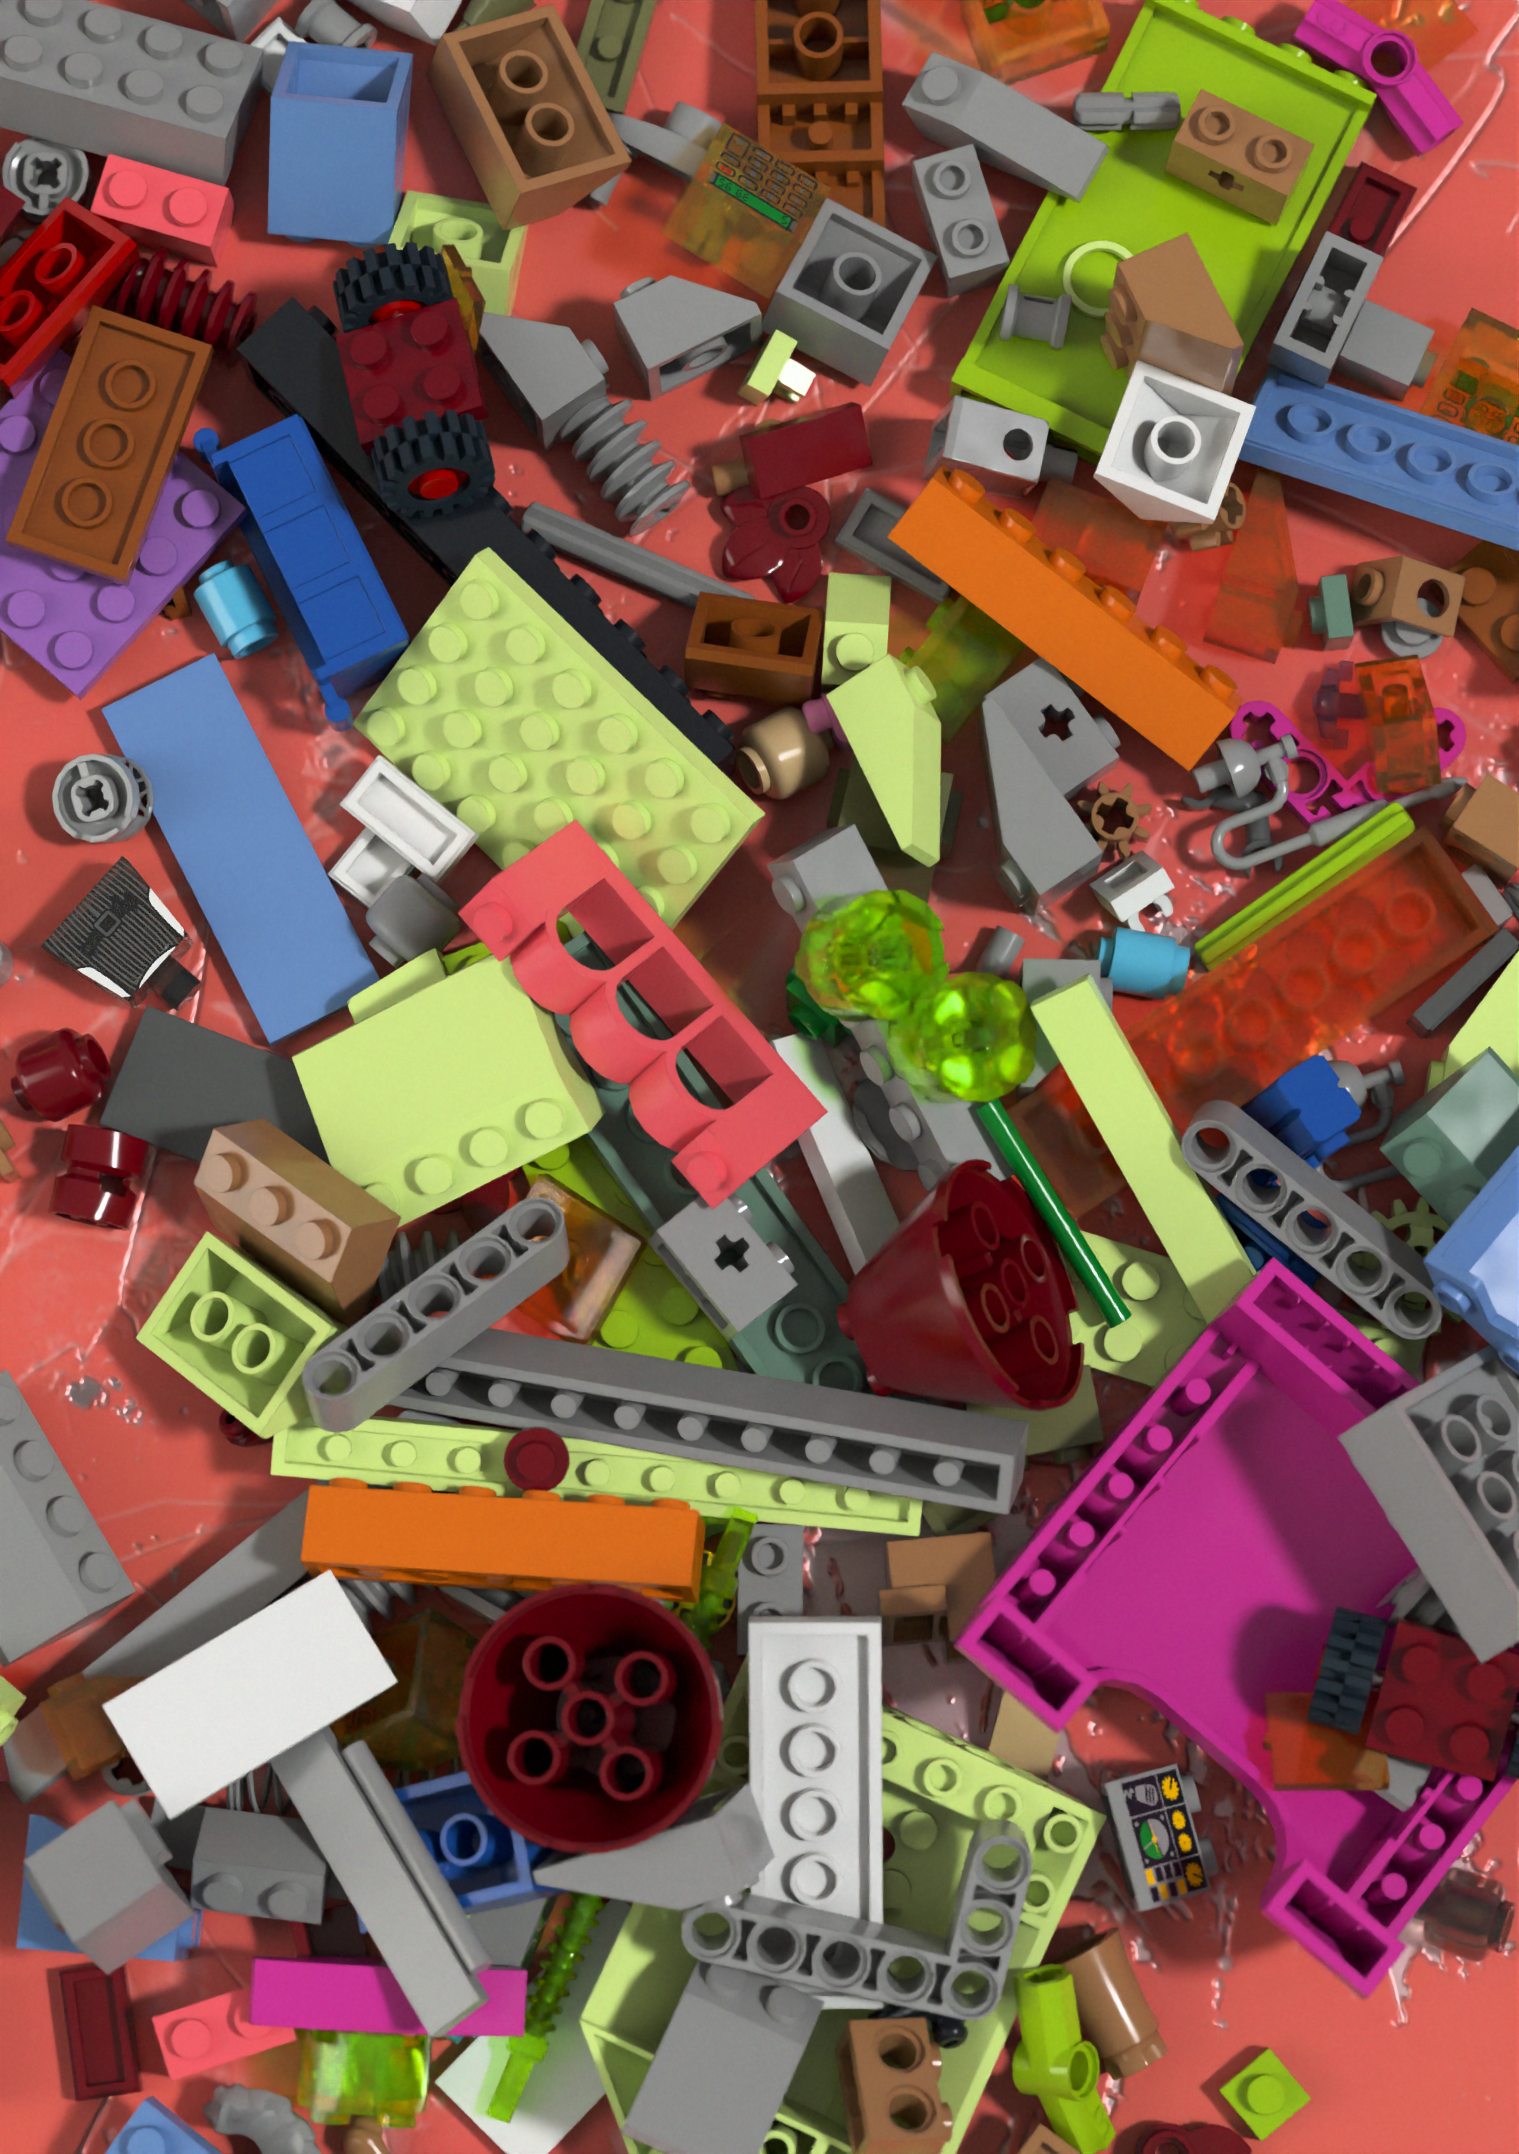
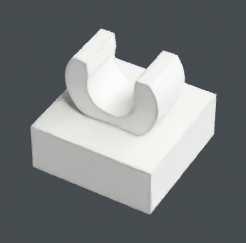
(1132, 888)

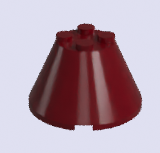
(968, 1300)
(589, 1718)

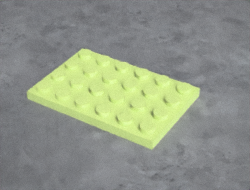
(534, 728)

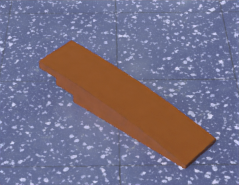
(824, 95)

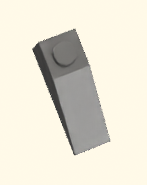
(1008, 130)

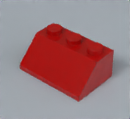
(52, 286)

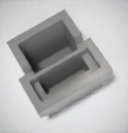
(109, 1884)

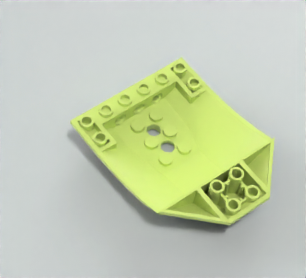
(931, 1804)

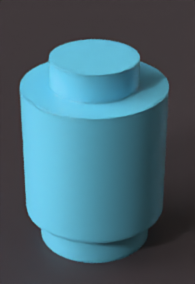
(236, 608)
(1143, 963)

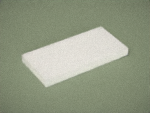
(250, 1694)
(561, 2085)

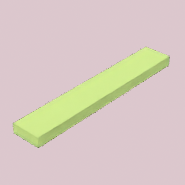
(1144, 1143)

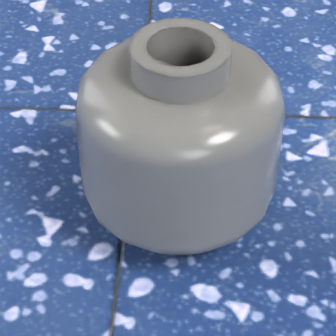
(412, 919)

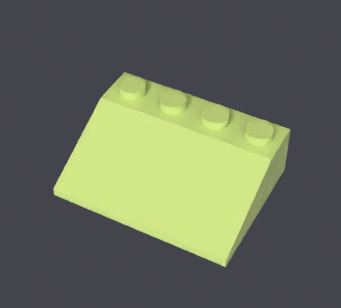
(446, 1090)

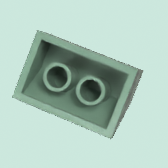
(1457, 1134)

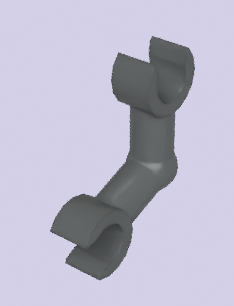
(1256, 833)

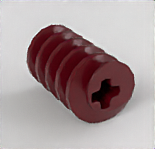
(188, 305)

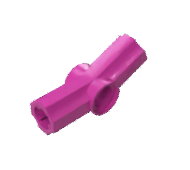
(1407, 99)

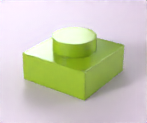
(1264, 2094)

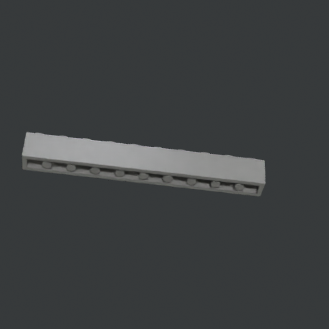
(729, 1418)

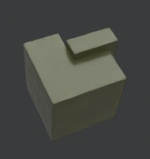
(856, 804)

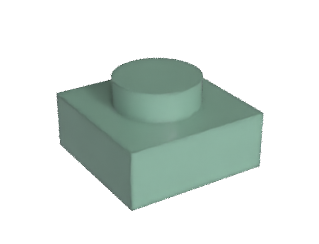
(1331, 613)

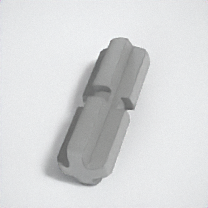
(1112, 110)

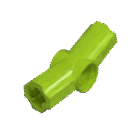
(1056, 2061)

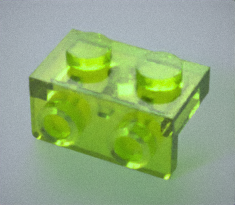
(962, 660)

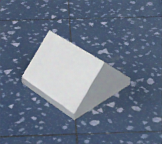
(1172, 447)

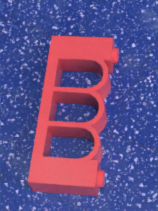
(715, 1146)

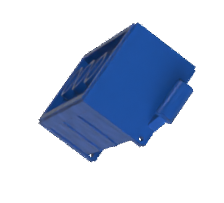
(311, 559)

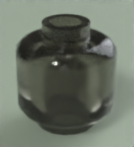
(1467, 1915)

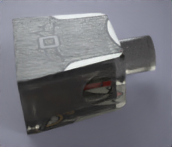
(126, 942)

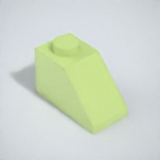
(854, 626)

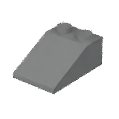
(1036, 832)
(696, 1861)
(723, 2063)

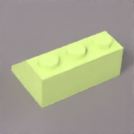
(240, 1335)

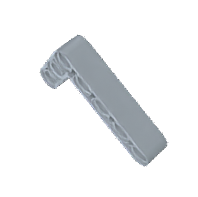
(881, 1943)

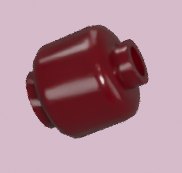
(60, 1074)

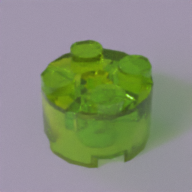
(839, 958)
(995, 1047)
(364, 2076)

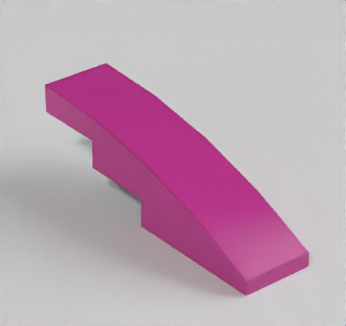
(366, 1997)

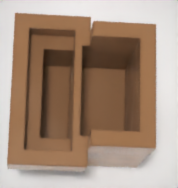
(934, 1588)

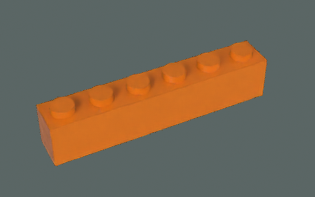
(1066, 616)
(502, 1541)

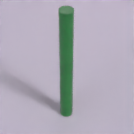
(1053, 1212)

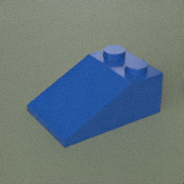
(472, 1847)

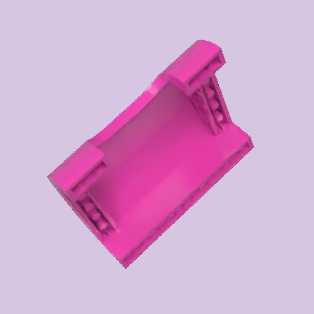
(1210, 1573)

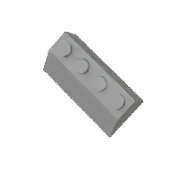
(52, 1552)

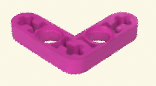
(1352, 792)

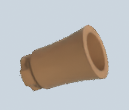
(1112, 2004)

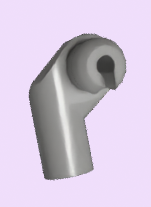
(1000, 952)

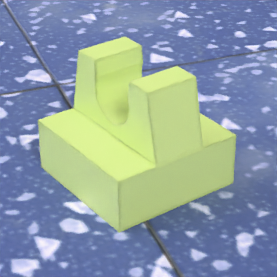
(776, 372)

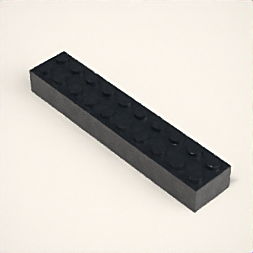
(300, 372)

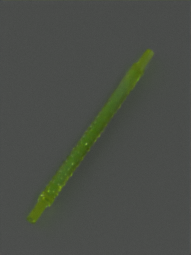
(716, 1585)

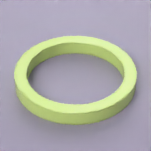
(1087, 248)

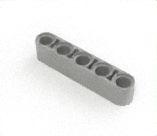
(1306, 1189)
(428, 1341)

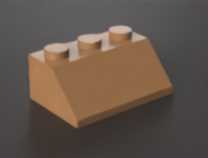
(526, 115)
(1171, 317)
(296, 1215)

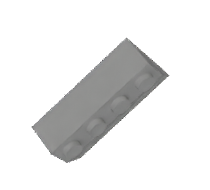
(1450, 1488)

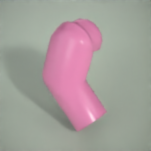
(822, 717)

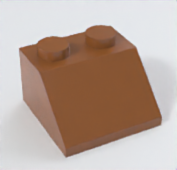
(753, 649)

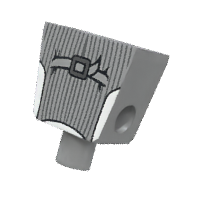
(974, 439)

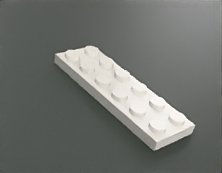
(819, 1773)

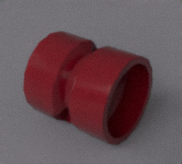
(102, 1154)

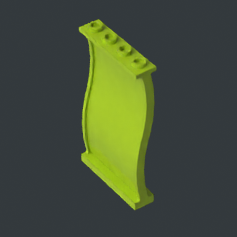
(1143, 206)

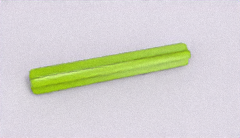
(1306, 884)

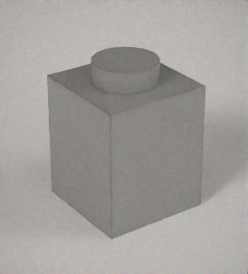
(1387, 351)

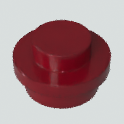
(536, 1459)

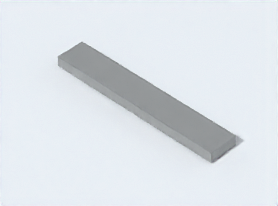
(378, 1883)

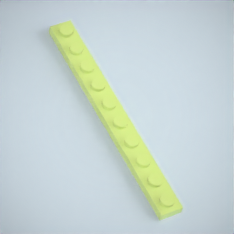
(473, 1455)

